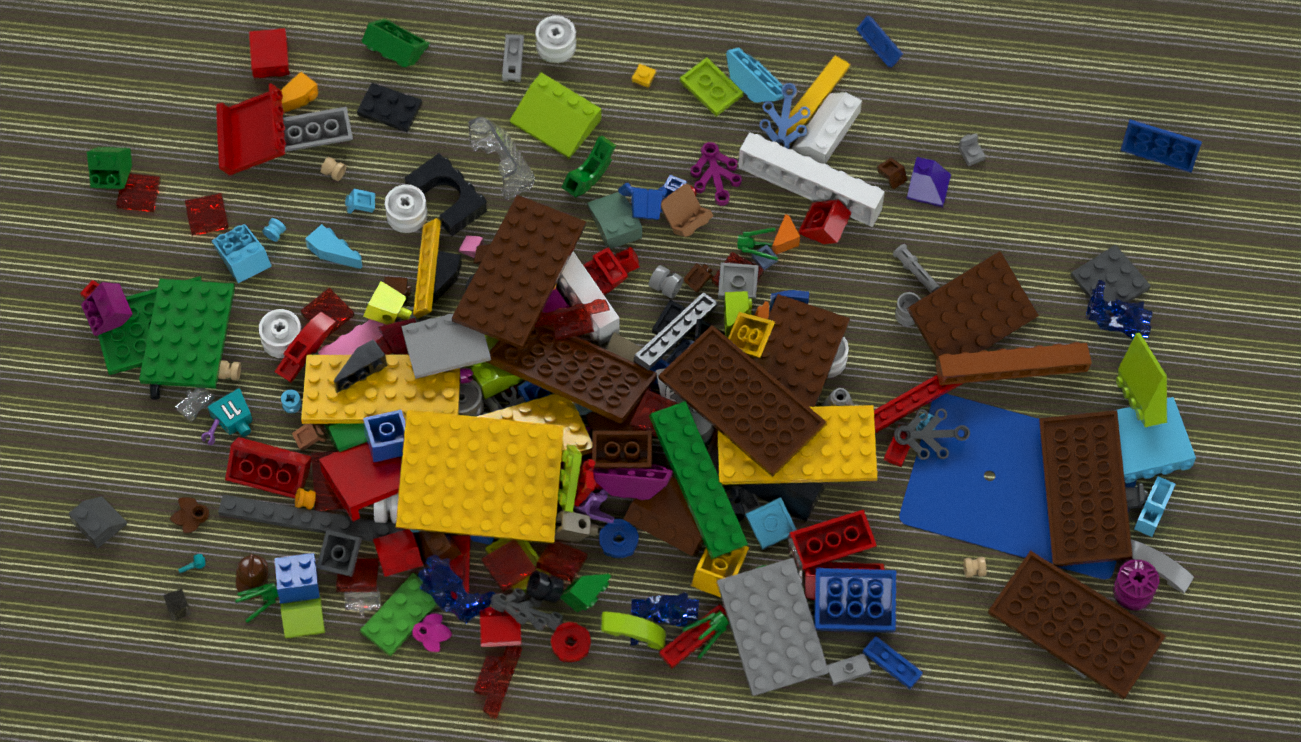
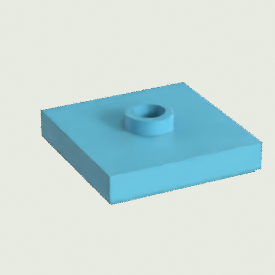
(771, 523)

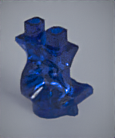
(1126, 318)
(436, 584)
(667, 609)

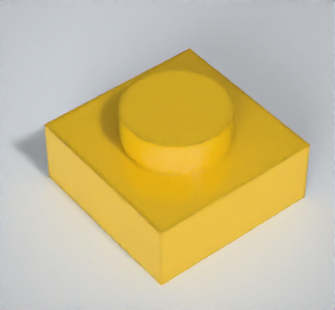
(644, 75)

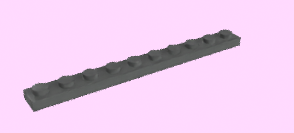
(302, 518)

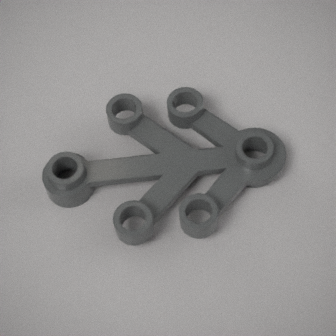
(927, 434)
(525, 612)

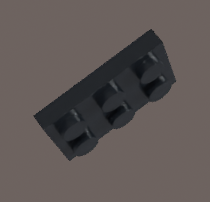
(389, 107)

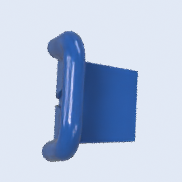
(645, 203)

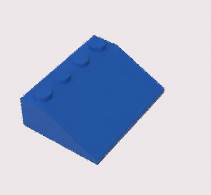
(1160, 146)
(855, 600)

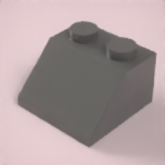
(97, 520)

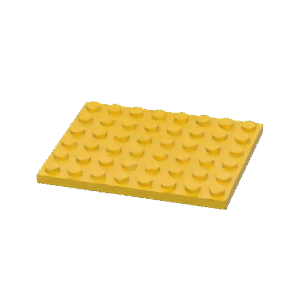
(479, 476)

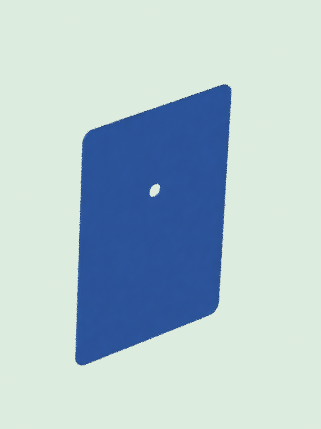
(997, 514)

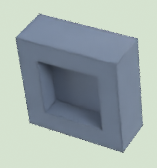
(764, 262)

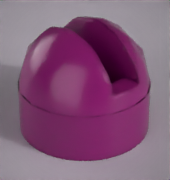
(465, 375)

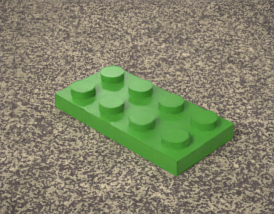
(399, 615)

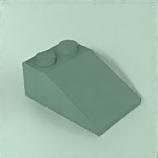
(615, 220)

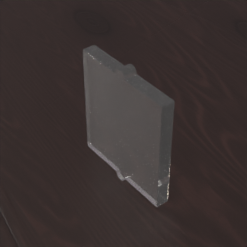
(793, 553)

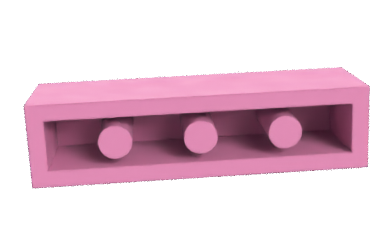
(350, 342)

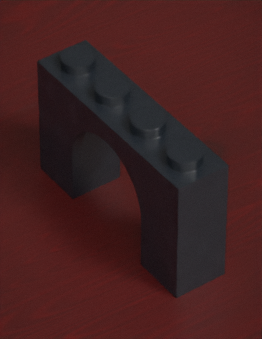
(440, 172)

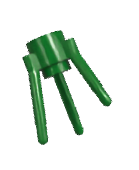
(746, 242)
(266, 592)
(717, 623)

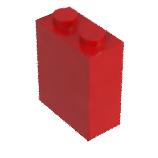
(269, 53)

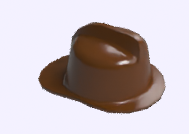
(251, 573)

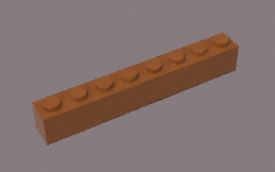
(1013, 363)

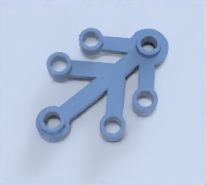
(784, 121)

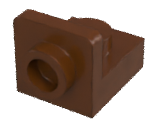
(893, 172)
(698, 276)

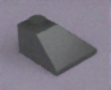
(339, 553)

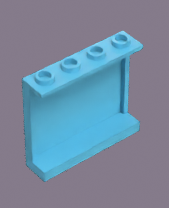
(1154, 448)

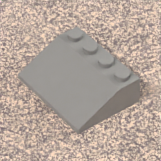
(443, 346)

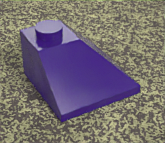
(928, 182)

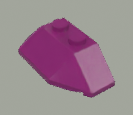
(633, 482)

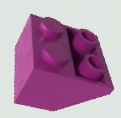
(106, 308)

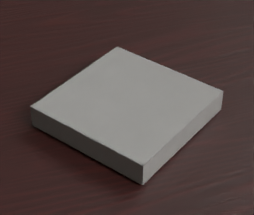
(738, 278)

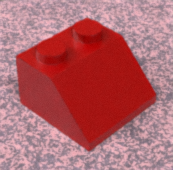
(825, 221)
(397, 552)
(498, 628)

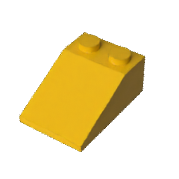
(751, 333)
(710, 570)

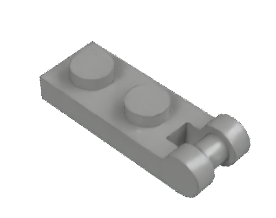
(513, 57)

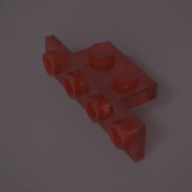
(573, 320)
(496, 677)

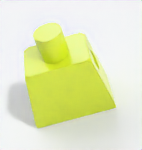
(387, 305)

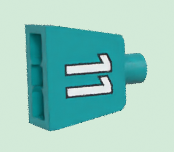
(232, 413)

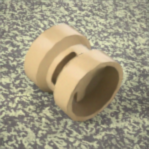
(332, 168)
(230, 370)
(974, 567)

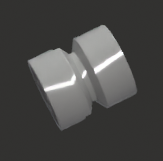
(668, 283)
(901, 313)

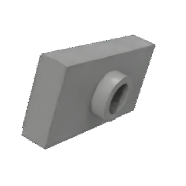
(849, 669)

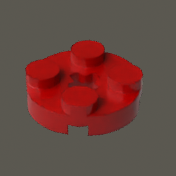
(566, 652)

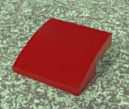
(606, 271)

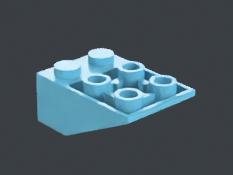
(241, 253)

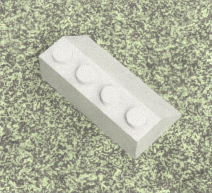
(828, 126)

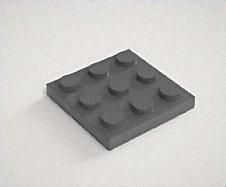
(1118, 273)

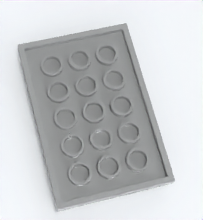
(772, 627)

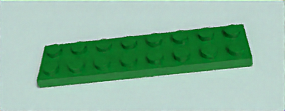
(698, 480)

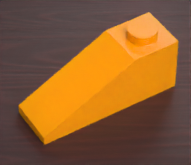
(298, 92)

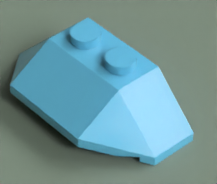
(753, 77)

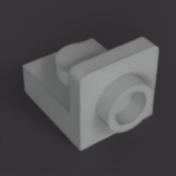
(971, 149)

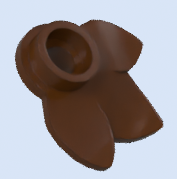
(187, 515)

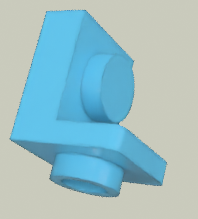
(360, 200)

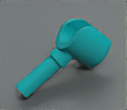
(199, 562)

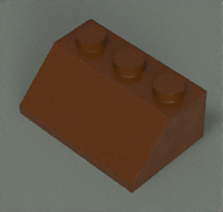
(622, 449)

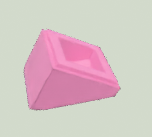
(470, 244)

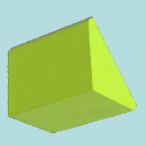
(302, 618)

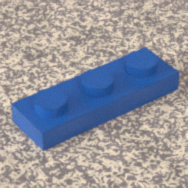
(879, 41)
(892, 662)

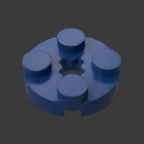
(625, 547)

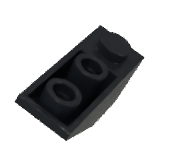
(447, 273)
(363, 362)

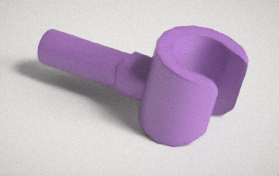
(210, 433)

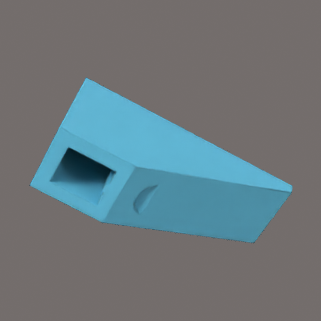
(328, 247)

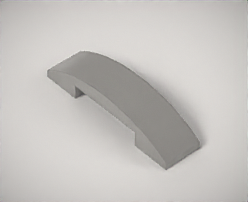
(1166, 567)

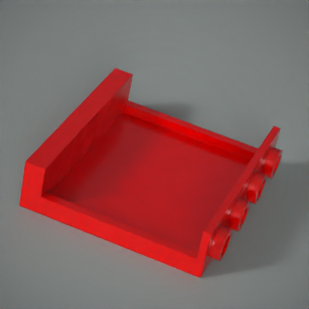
(250, 131)
(358, 479)

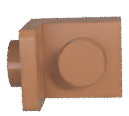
(308, 435)

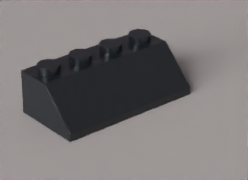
(797, 497)

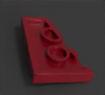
(394, 336)

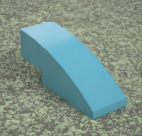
(1154, 506)

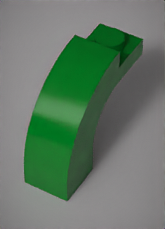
(583, 178)

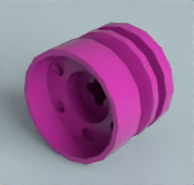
(1131, 593)

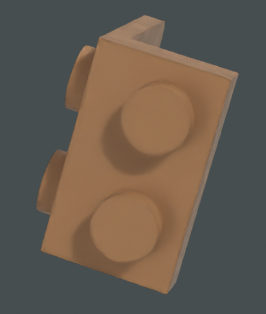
(684, 211)

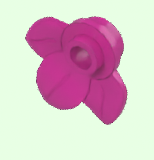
(434, 634)

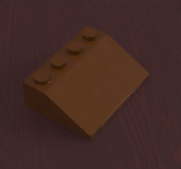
(667, 518)

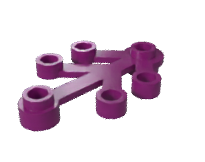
(715, 172)

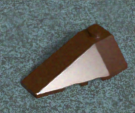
(438, 544)

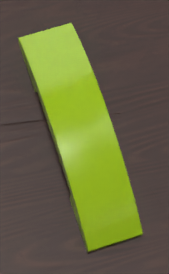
(634, 627)

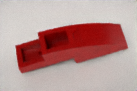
(304, 344)

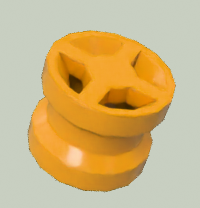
(305, 498)

